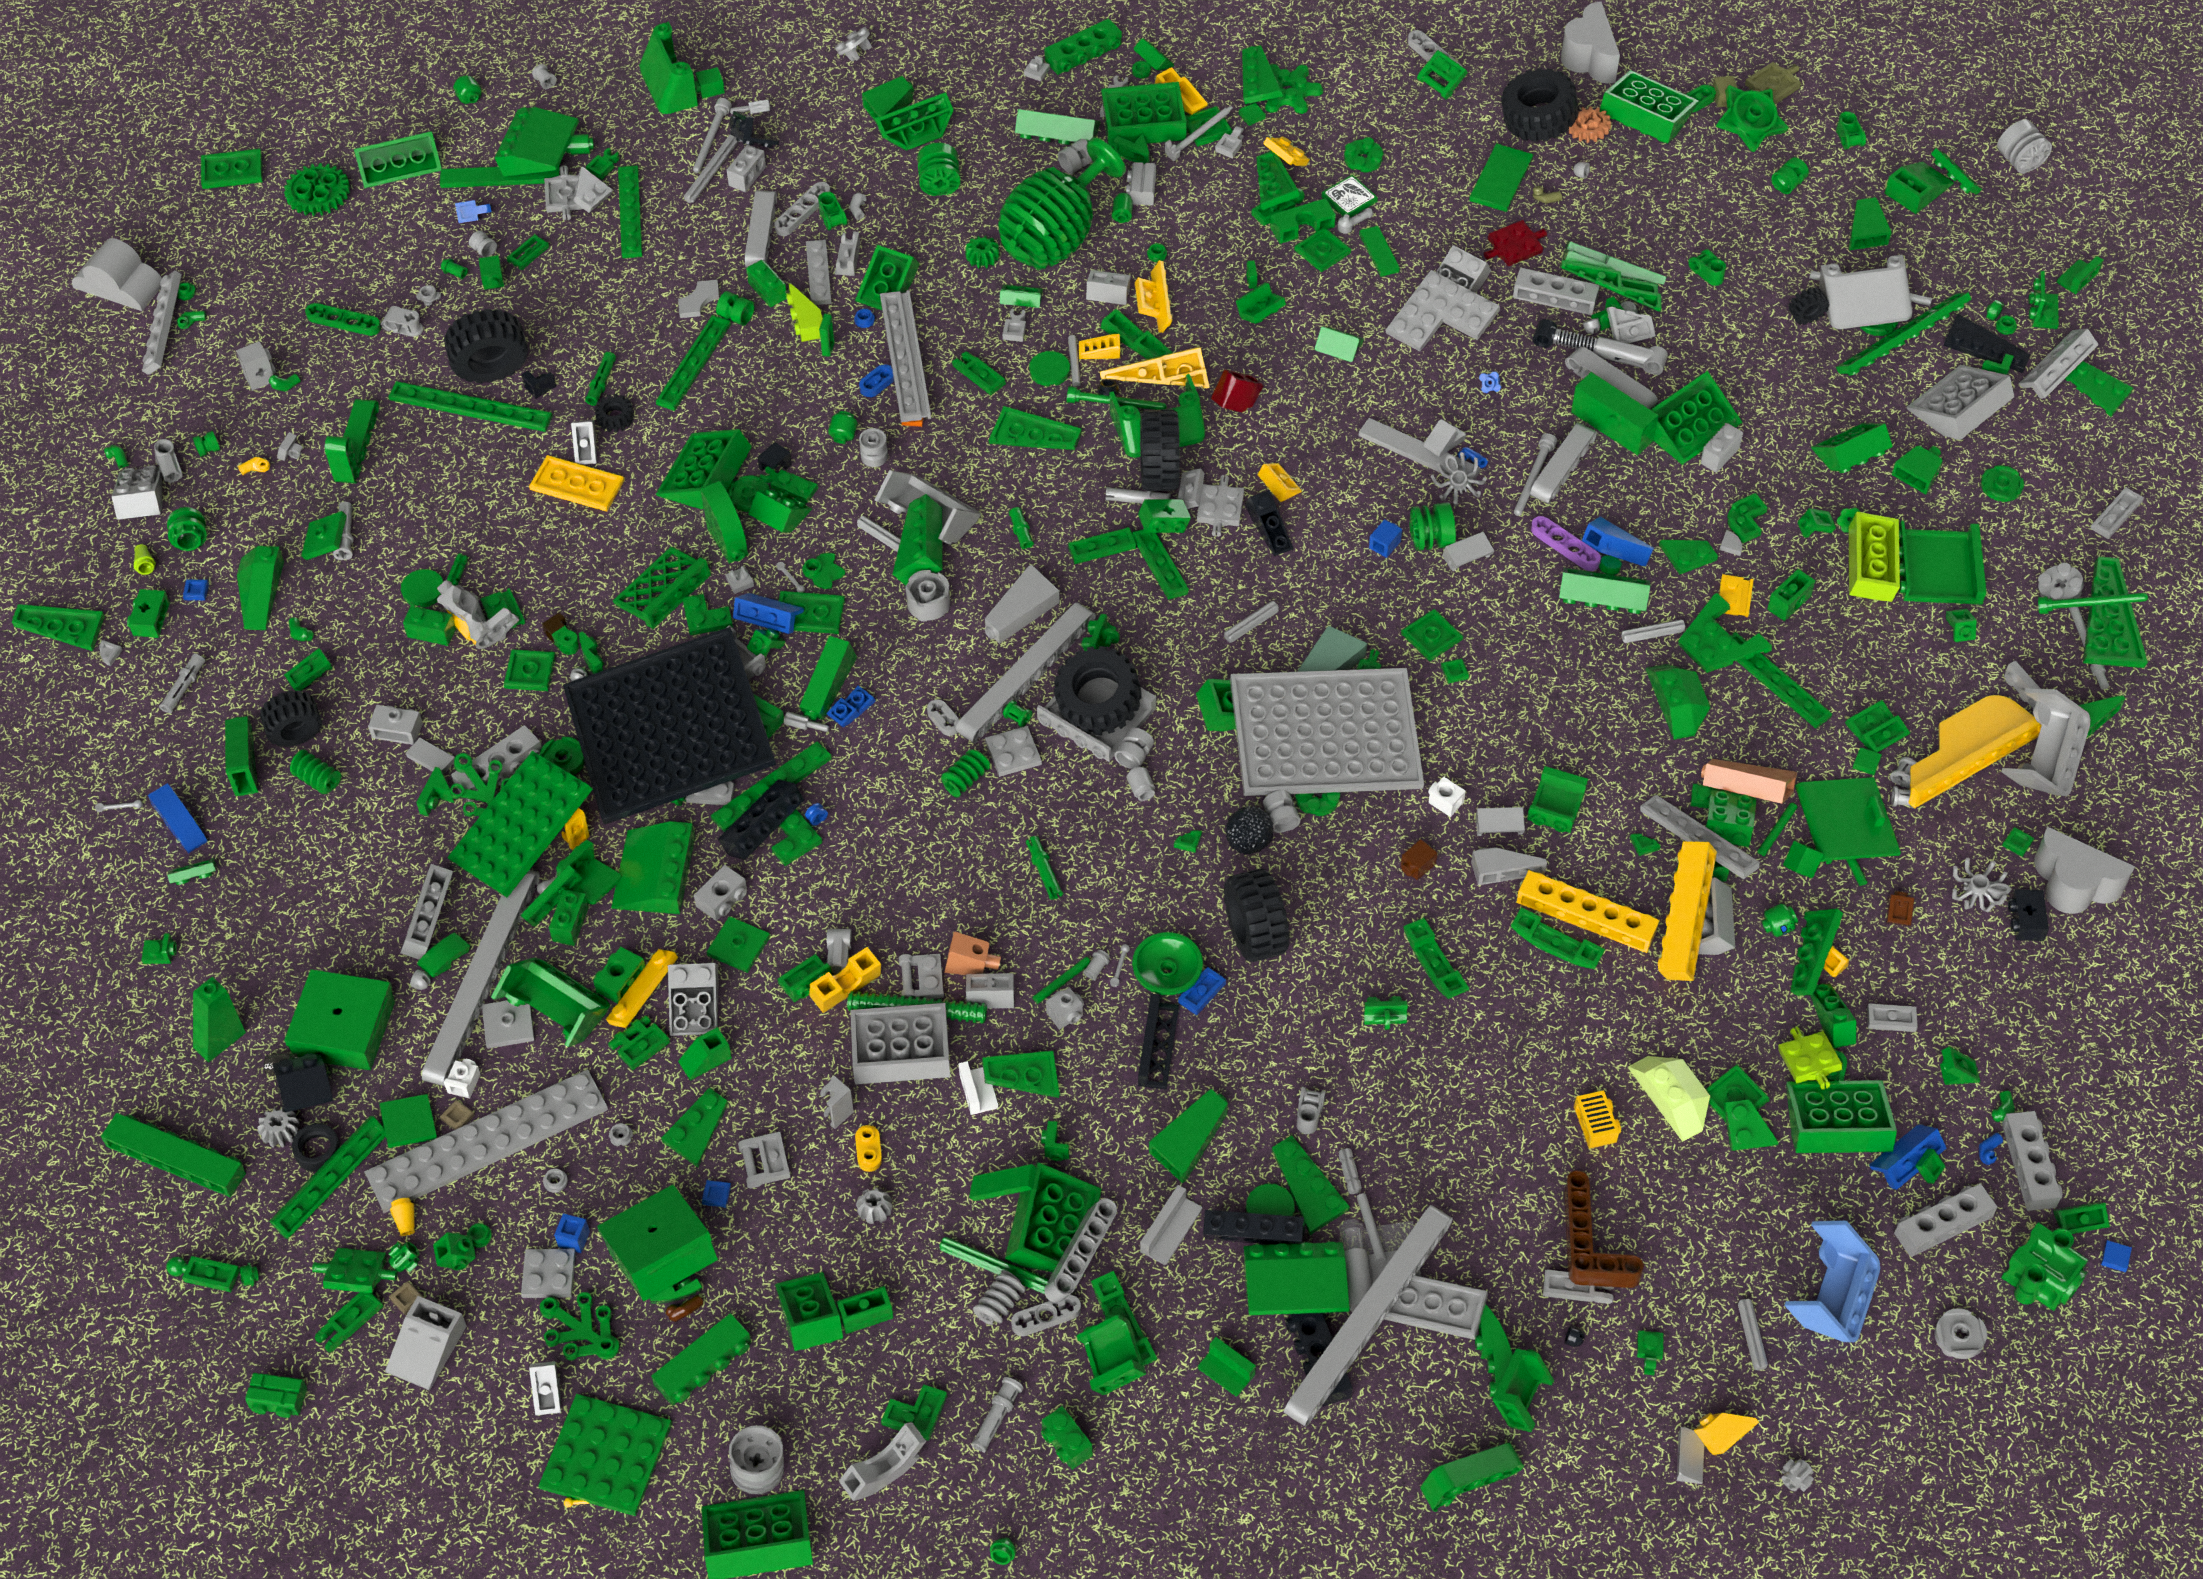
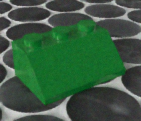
(1854, 446)

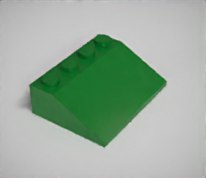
(1648, 106)
(1144, 110)
(535, 141)
(1692, 418)
(703, 461)
(655, 868)
(1840, 1119)
(1049, 1218)
(1296, 1278)
(756, 1535)

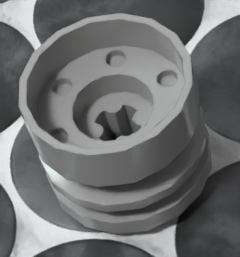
(2024, 146)
(755, 1446)

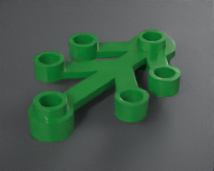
(483, 793)
(582, 1330)

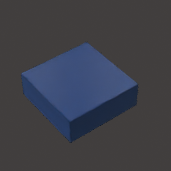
(195, 589)
(716, 1193)
(2116, 1256)

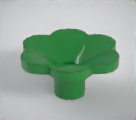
(1843, 520)

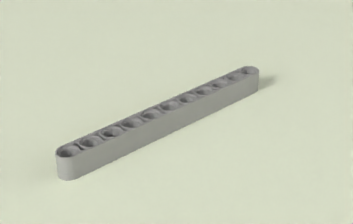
(477, 981)
(1367, 1316)

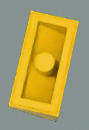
(1278, 481)

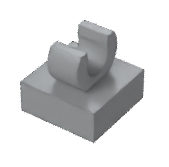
(1037, 69)
(289, 447)
(739, 580)

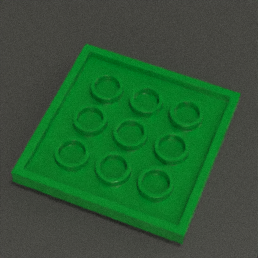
(605, 1454)

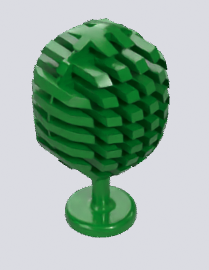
(1053, 211)

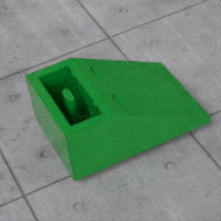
(1916, 186)

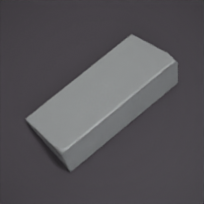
(1690, 1457)

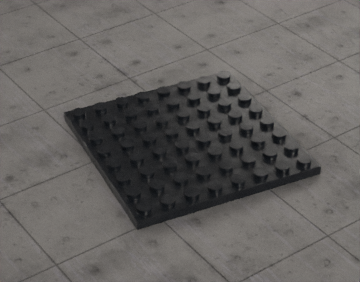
(668, 725)

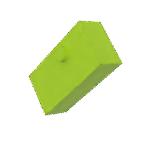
(1874, 557)

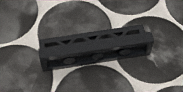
(1149, 1040)

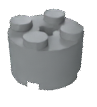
(927, 595)

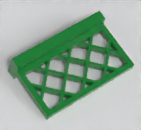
(672, 594)

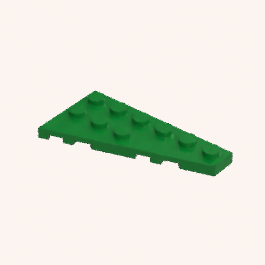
(2112, 628)

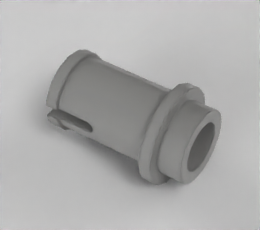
(1099, 960)

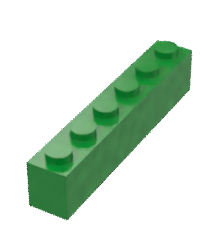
(173, 1154)

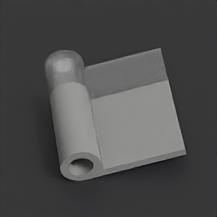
(1359, 1255)

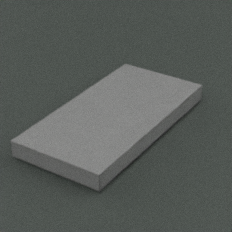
(1440, 1307)

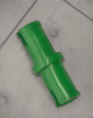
(1021, 528)

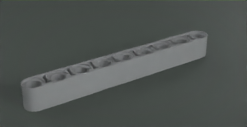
(1025, 672)

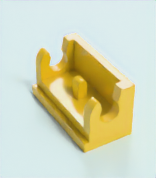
(576, 829)

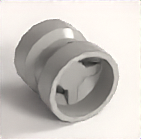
(480, 242)

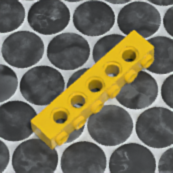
(1596, 920)

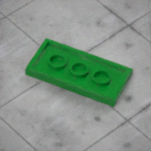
(1501, 177)

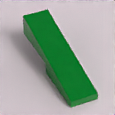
(1130, 335)

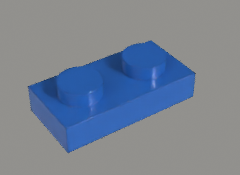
(1203, 991)

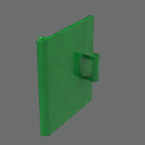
(1847, 819)

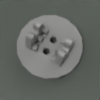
(854, 39)

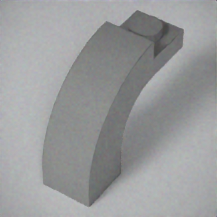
(872, 1475)

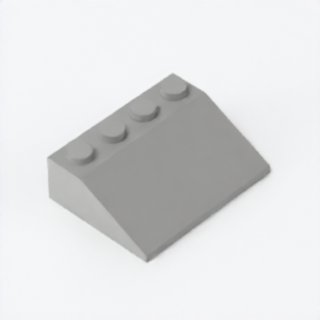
(1962, 400)
(900, 1043)

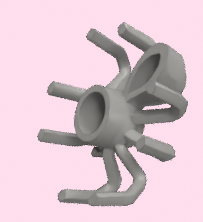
(1458, 478)
(1979, 886)

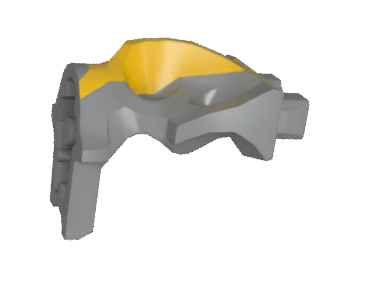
(470, 618)

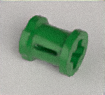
(1017, 713)

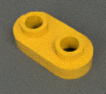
(867, 1147)

